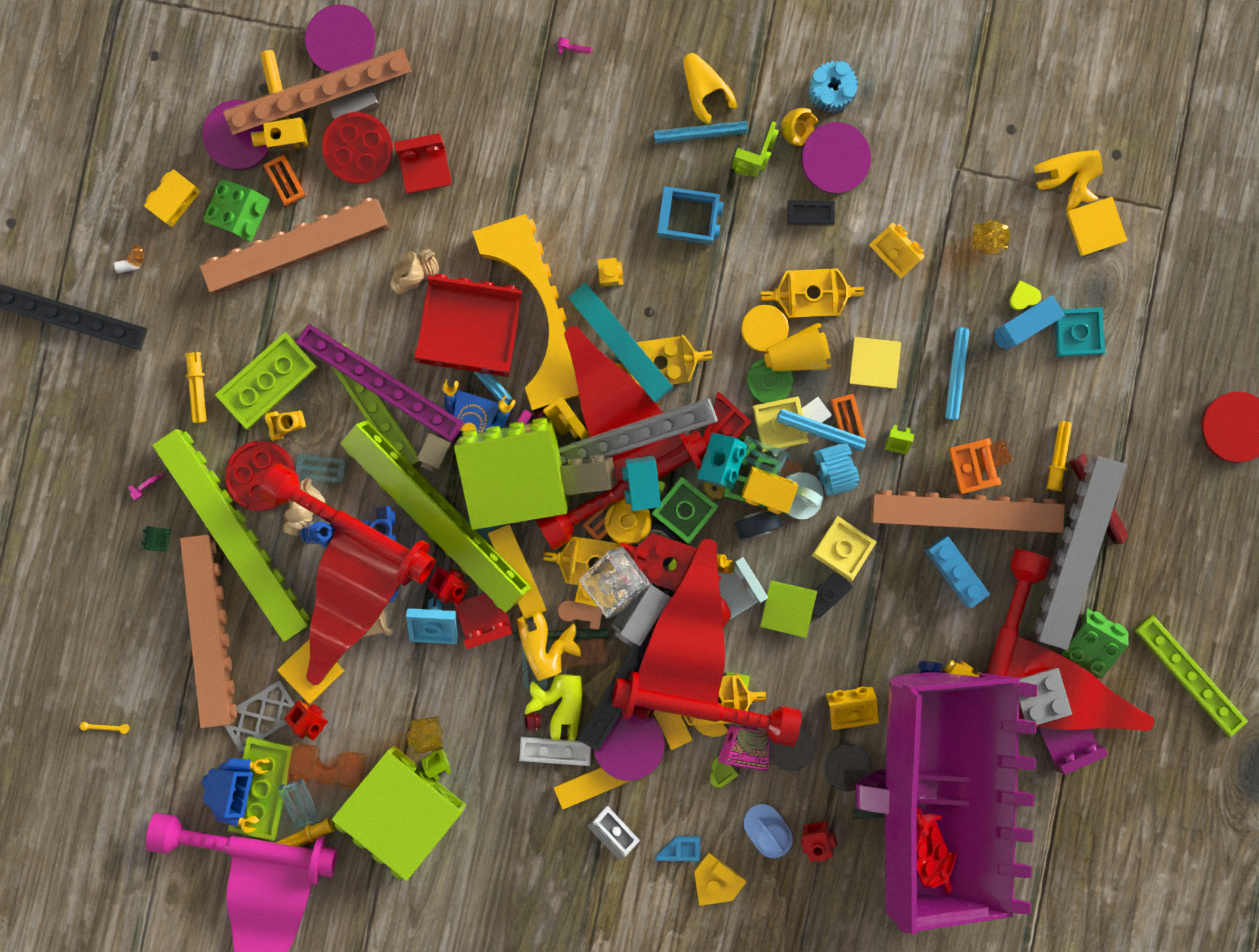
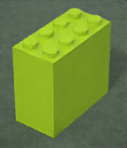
(511, 473)
(398, 813)

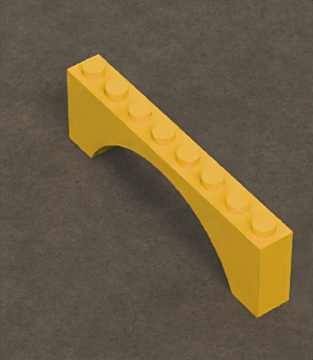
(515, 246)

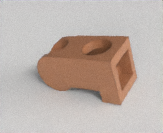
(572, 610)

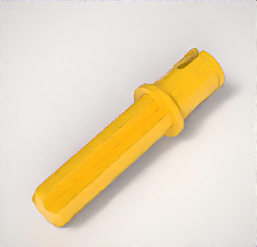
(271, 74)
(196, 387)
(1058, 468)
(309, 834)

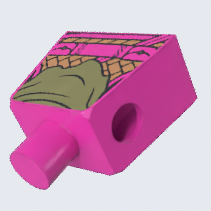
(746, 748)

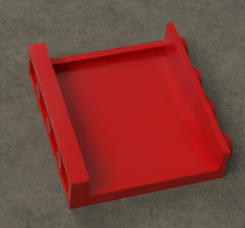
(468, 325)

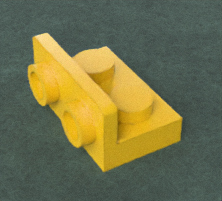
(897, 249)
(565, 419)
(852, 708)

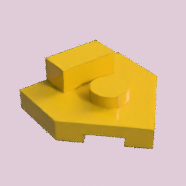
(716, 881)

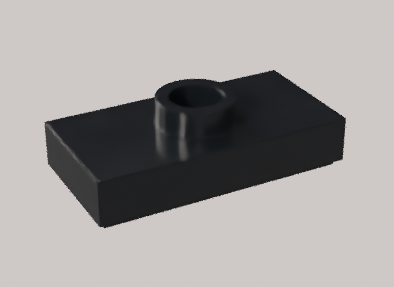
(811, 213)
(830, 593)

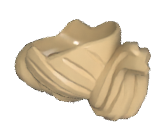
(412, 270)
(296, 516)

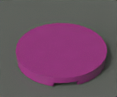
(339, 37)
(231, 150)
(836, 157)
(632, 749)

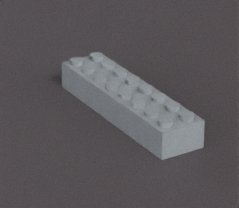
(1080, 551)

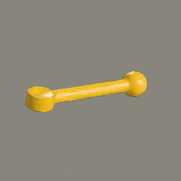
(123, 728)

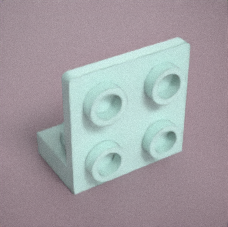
(740, 588)

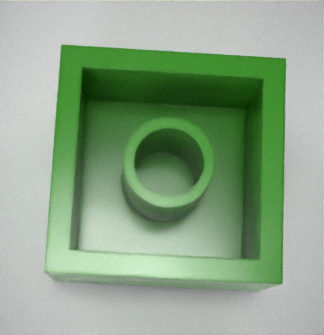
(685, 510)

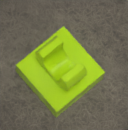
(899, 441)
(435, 764)

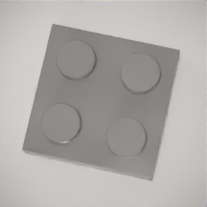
(1050, 701)

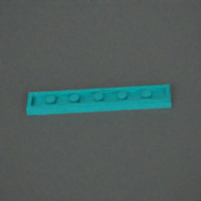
(620, 342)

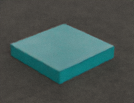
(1080, 332)

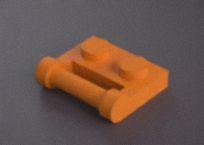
(967, 467)

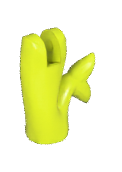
(569, 710)

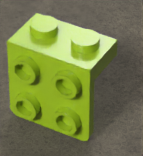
(748, 163)

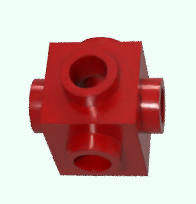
(448, 585)
(306, 720)
(818, 841)

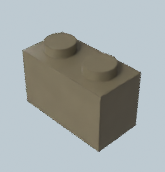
(435, 453)
(588, 475)

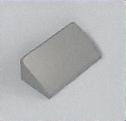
(357, 101)
(613, 833)

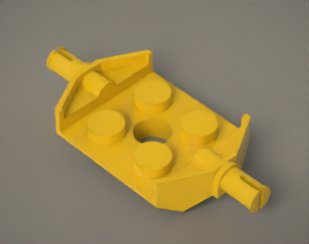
(793, 296)
(679, 355)
(576, 555)
(732, 695)

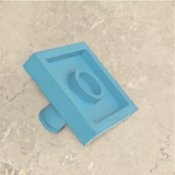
(432, 624)

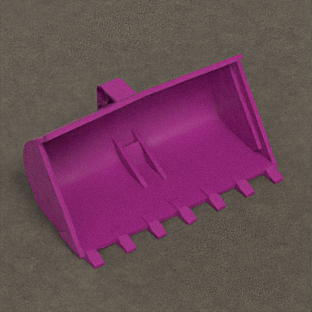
(957, 759)

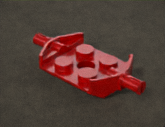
(650, 558)
(933, 858)

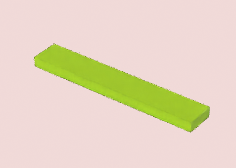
(379, 416)
(1190, 675)

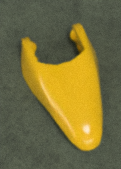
(701, 82)

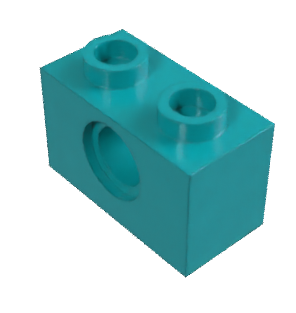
(714, 469)

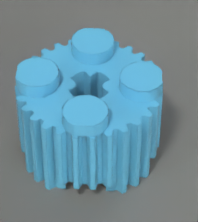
(834, 74)
(836, 469)

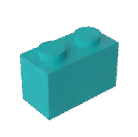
(642, 483)

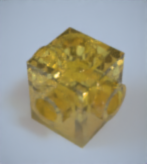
(991, 237)
(425, 735)

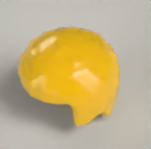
(798, 126)

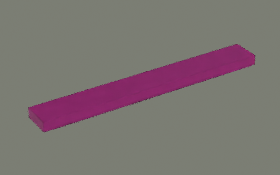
(380, 383)

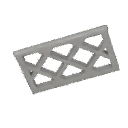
(263, 695)

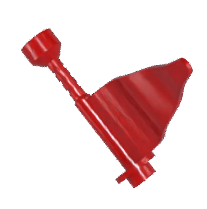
(608, 402)
(353, 576)
(687, 659)
(1089, 699)

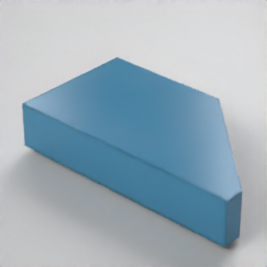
(681, 849)

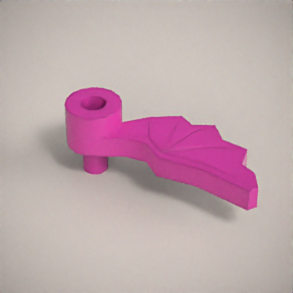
(563, 44)
(136, 493)

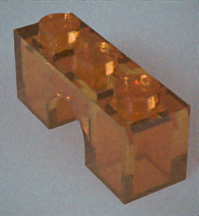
(306, 764)

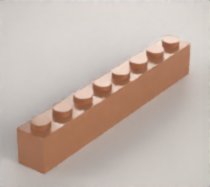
(317, 90)
(294, 246)
(967, 513)
(208, 631)

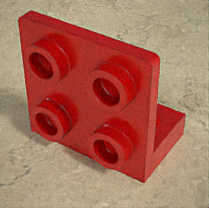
(423, 163)
(482, 620)

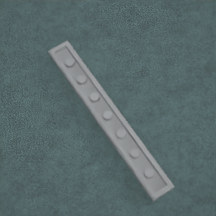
(642, 432)

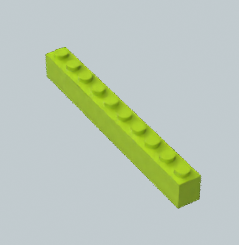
(435, 515)
(232, 534)

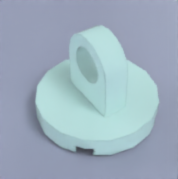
(808, 496)

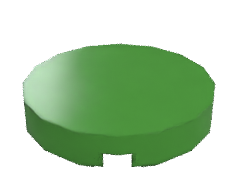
(767, 384)

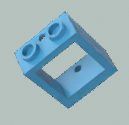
(689, 195)
(1028, 323)

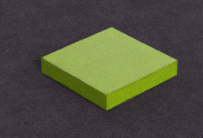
(788, 608)

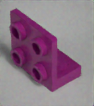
(1071, 748)

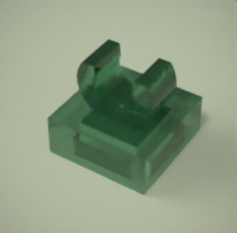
(156, 539)

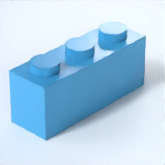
(957, 572)

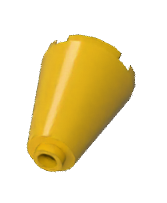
(800, 352)

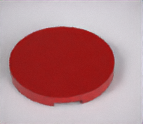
(357, 147)
(1232, 426)
(247, 470)

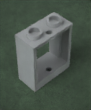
(640, 616)

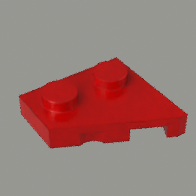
(730, 420)

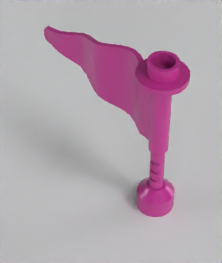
(265, 881)

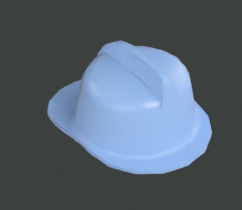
(768, 831)

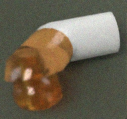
(133, 260)

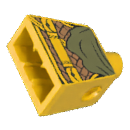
(292, 135)

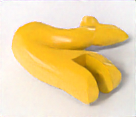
(1086, 163)
(534, 645)

